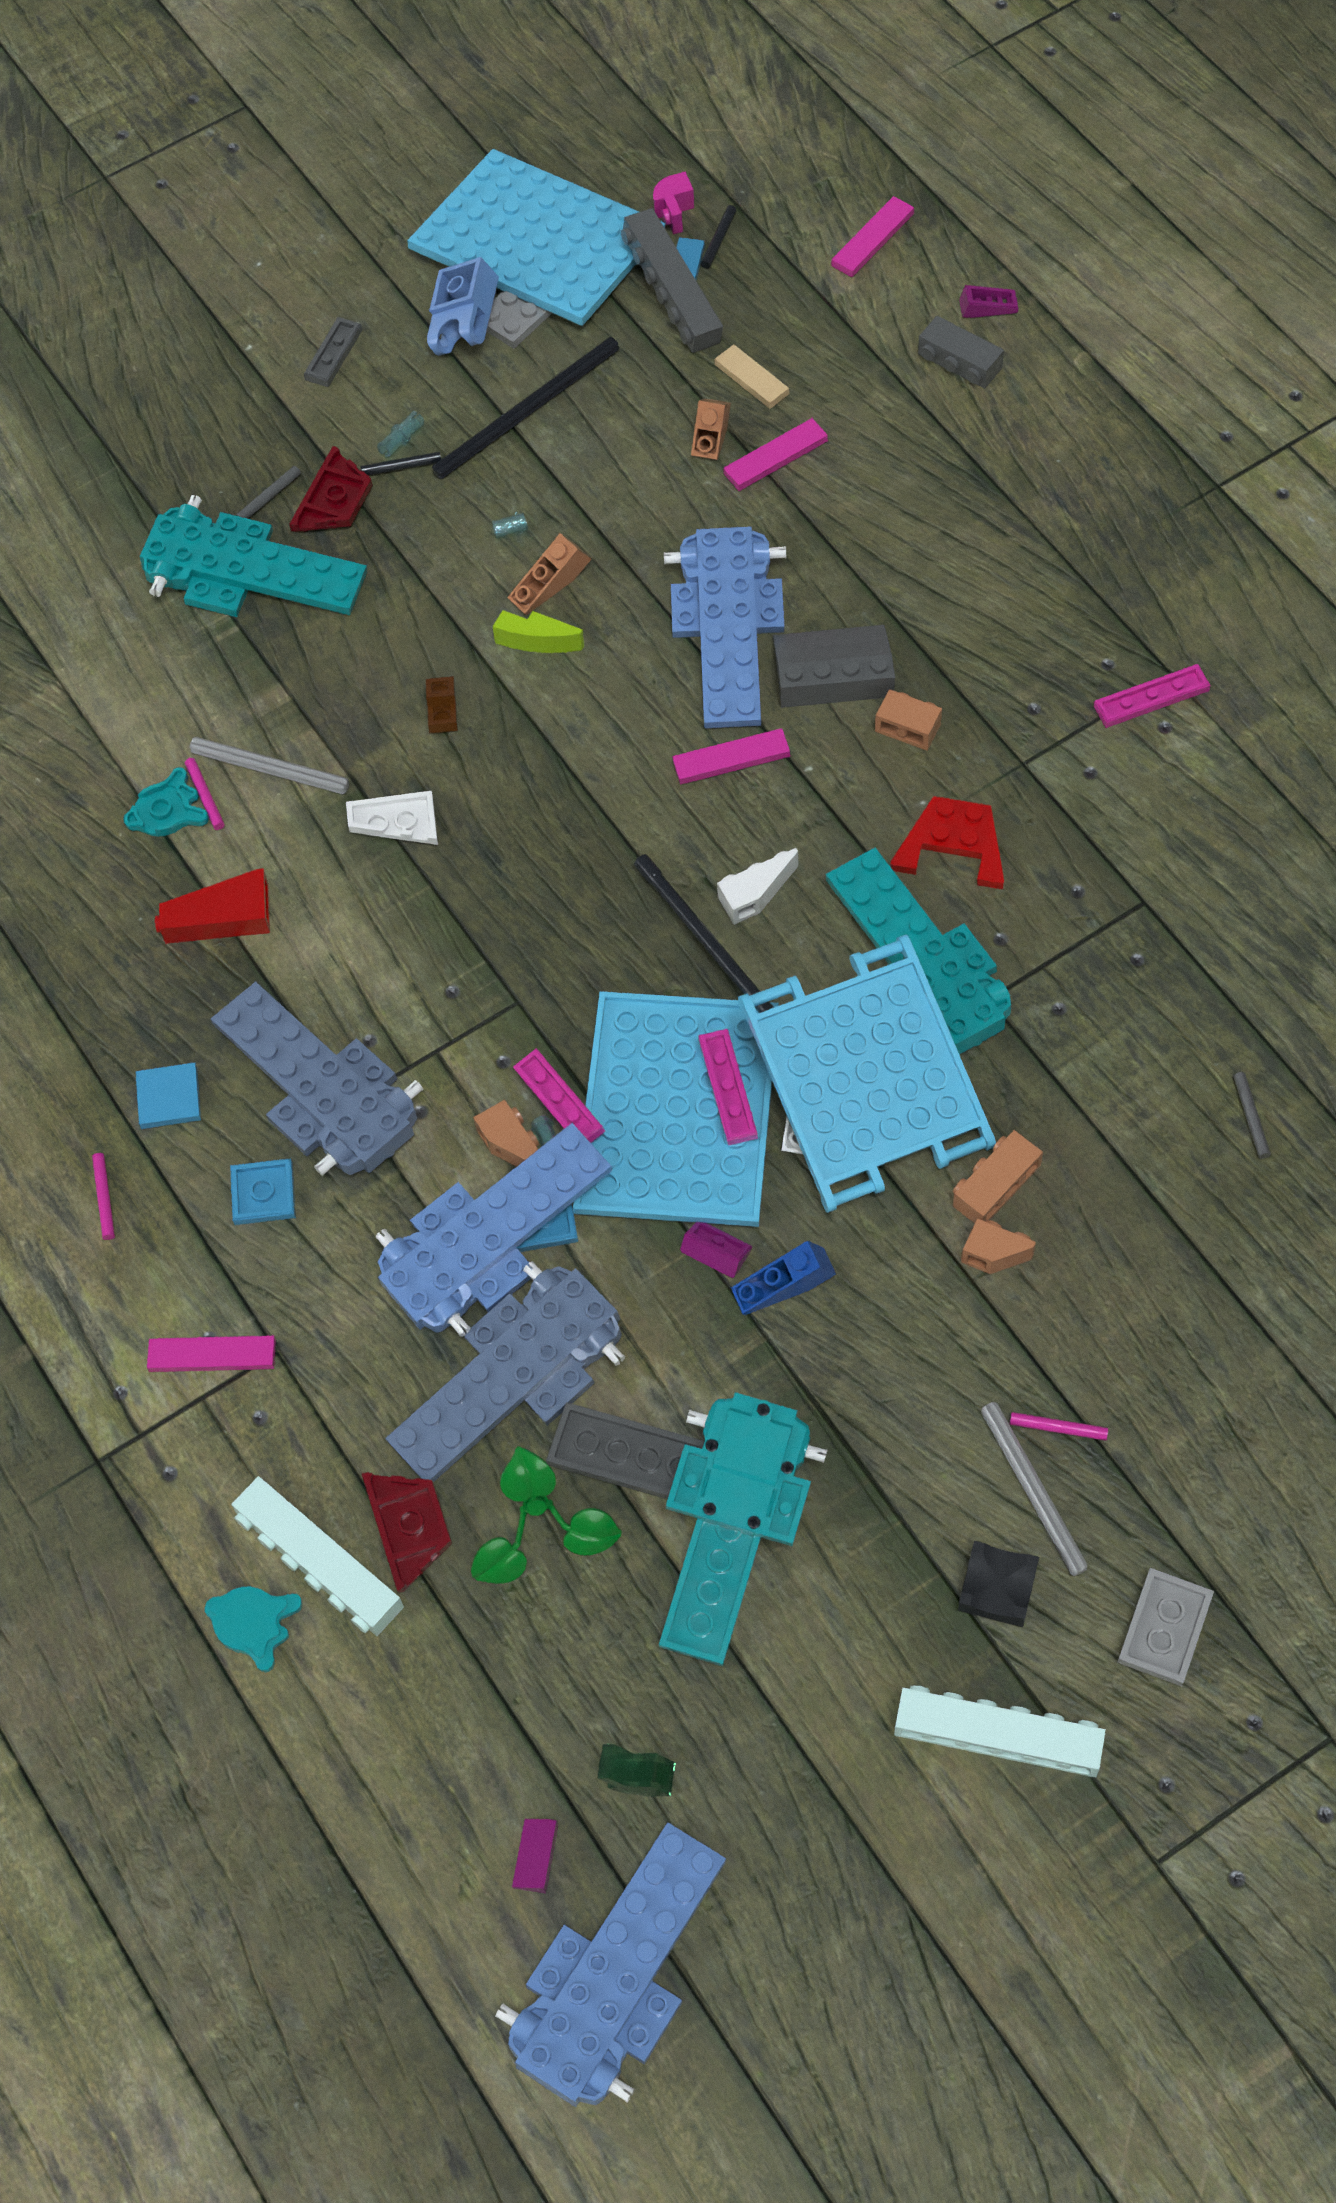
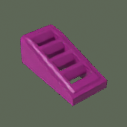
(977, 301)

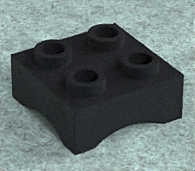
(998, 1584)

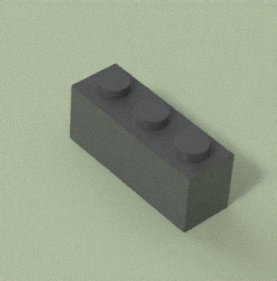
(960, 352)

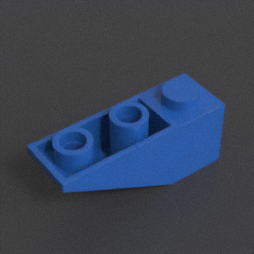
(784, 1278)

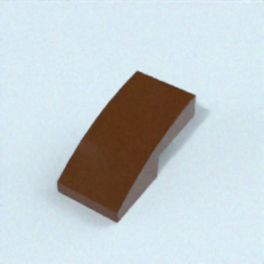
(441, 704)

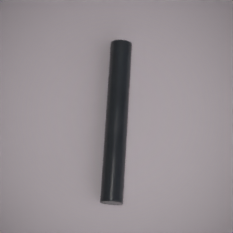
(718, 237)
(399, 464)

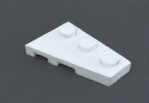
(395, 817)

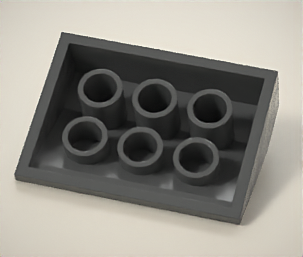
(833, 665)

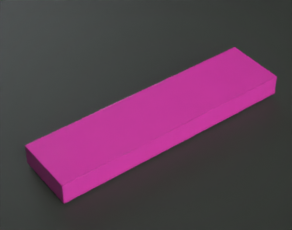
(872, 236)
(775, 454)
(1151, 695)
(731, 756)
(727, 1087)
(557, 1095)
(211, 1353)

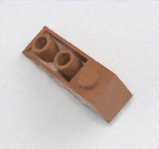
(550, 574)
(504, 1134)

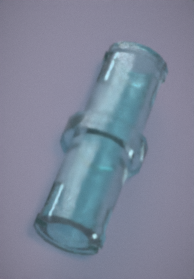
(400, 434)

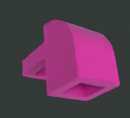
(673, 197)

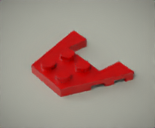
(954, 829)

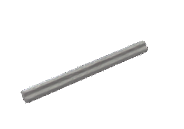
(269, 765)
(1034, 1489)

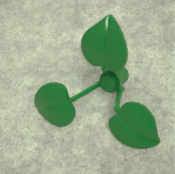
(529, 1481)

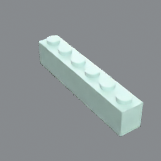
(316, 1556)
(1000, 1731)

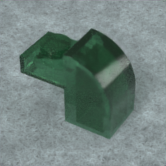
(636, 1773)

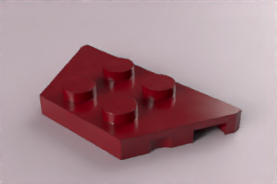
(333, 495)
(408, 1524)

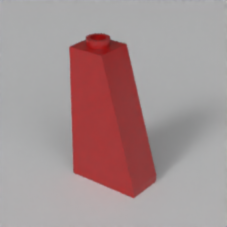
(218, 911)

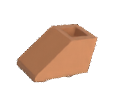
(710, 428)
(996, 1249)

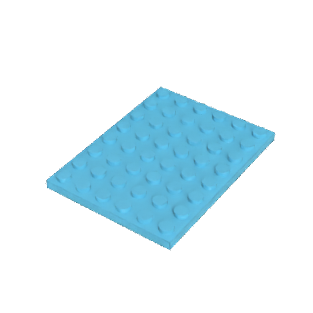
(535, 232)
(663, 1117)

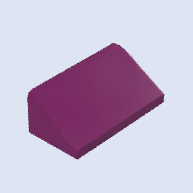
(715, 1248)
(535, 1855)

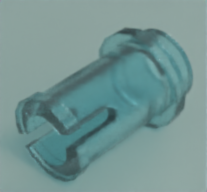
(509, 525)
(543, 1129)

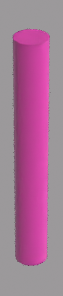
(204, 793)
(103, 1196)
(1059, 1426)

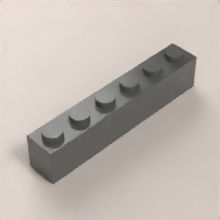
(671, 280)

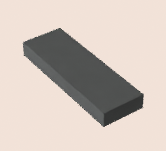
(333, 352)

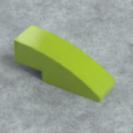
(537, 633)

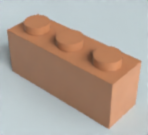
(997, 1177)

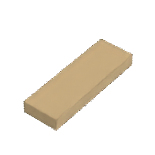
(751, 376)

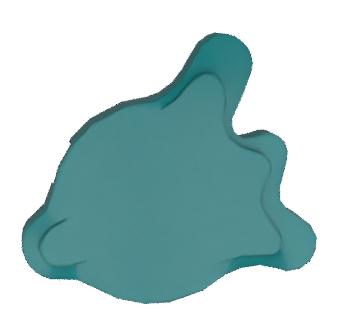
(166, 807)
(250, 1621)

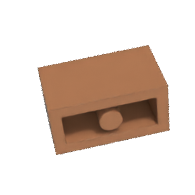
(908, 719)

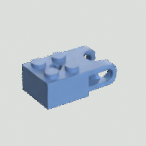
(461, 305)

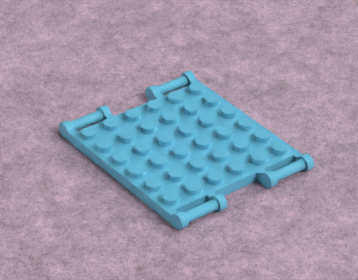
(867, 1072)

